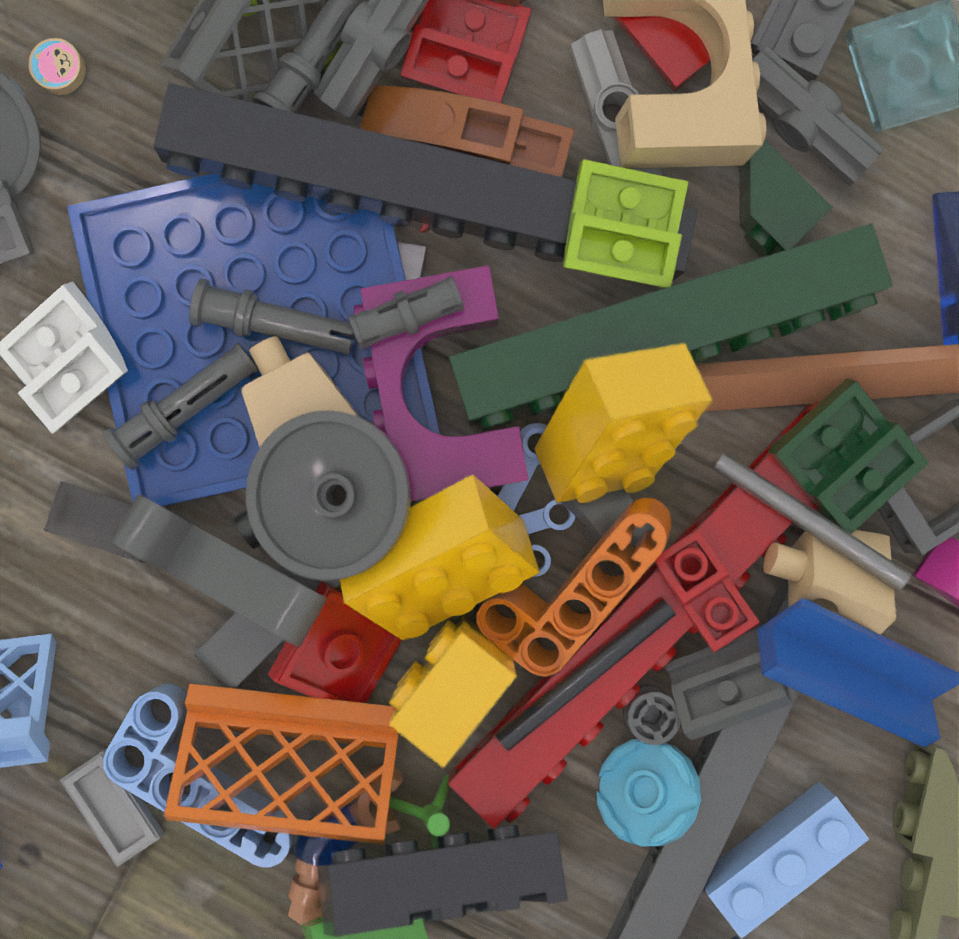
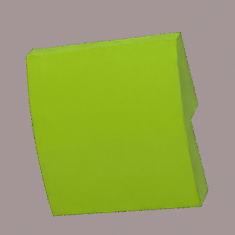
(625, 224)

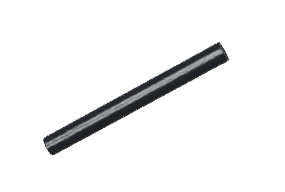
(585, 675)

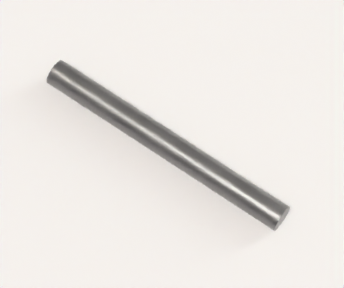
(812, 522)

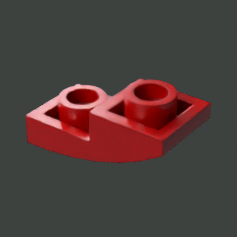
(706, 591)

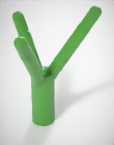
(430, 814)

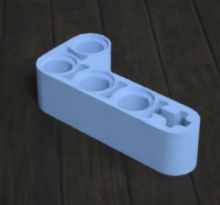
(153, 784)

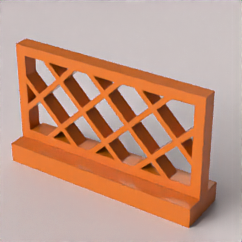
(284, 717)

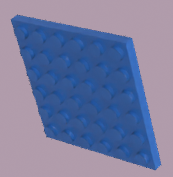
(140, 274)

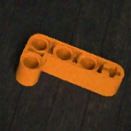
(586, 583)

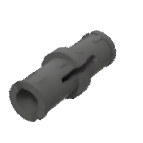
(406, 312)

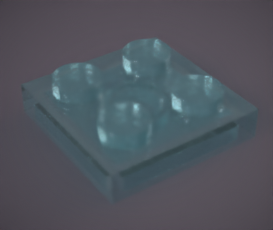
(908, 64)

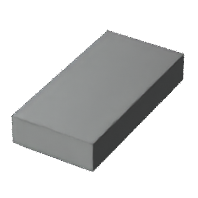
(112, 812)

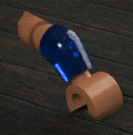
(317, 851)

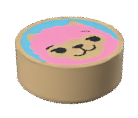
(57, 66)

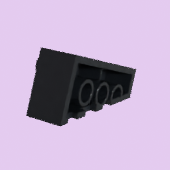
(439, 881)

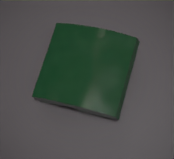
(848, 456)

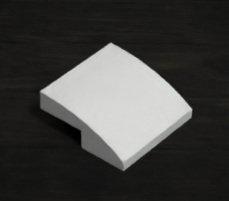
(62, 357)

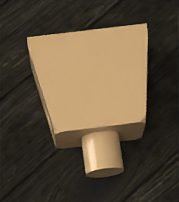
(288, 389)
(835, 581)

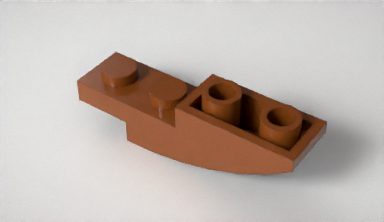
(468, 127)

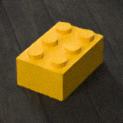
(621, 422)
(447, 560)
(452, 691)

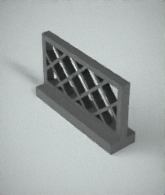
(209, 29)

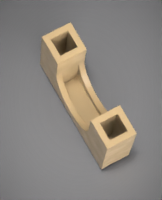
(703, 126)

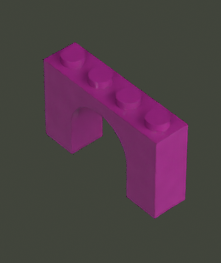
(431, 458)

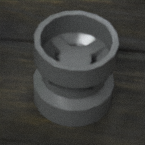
(647, 707)

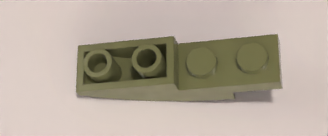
(930, 829)

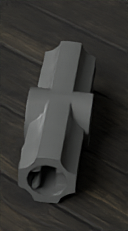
(372, 45)
(813, 119)

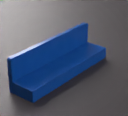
(855, 670)

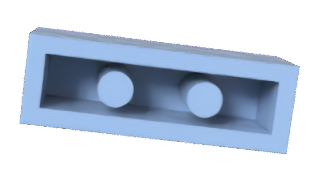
(783, 858)

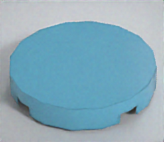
(648, 793)

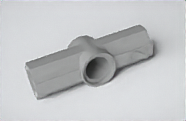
(603, 84)

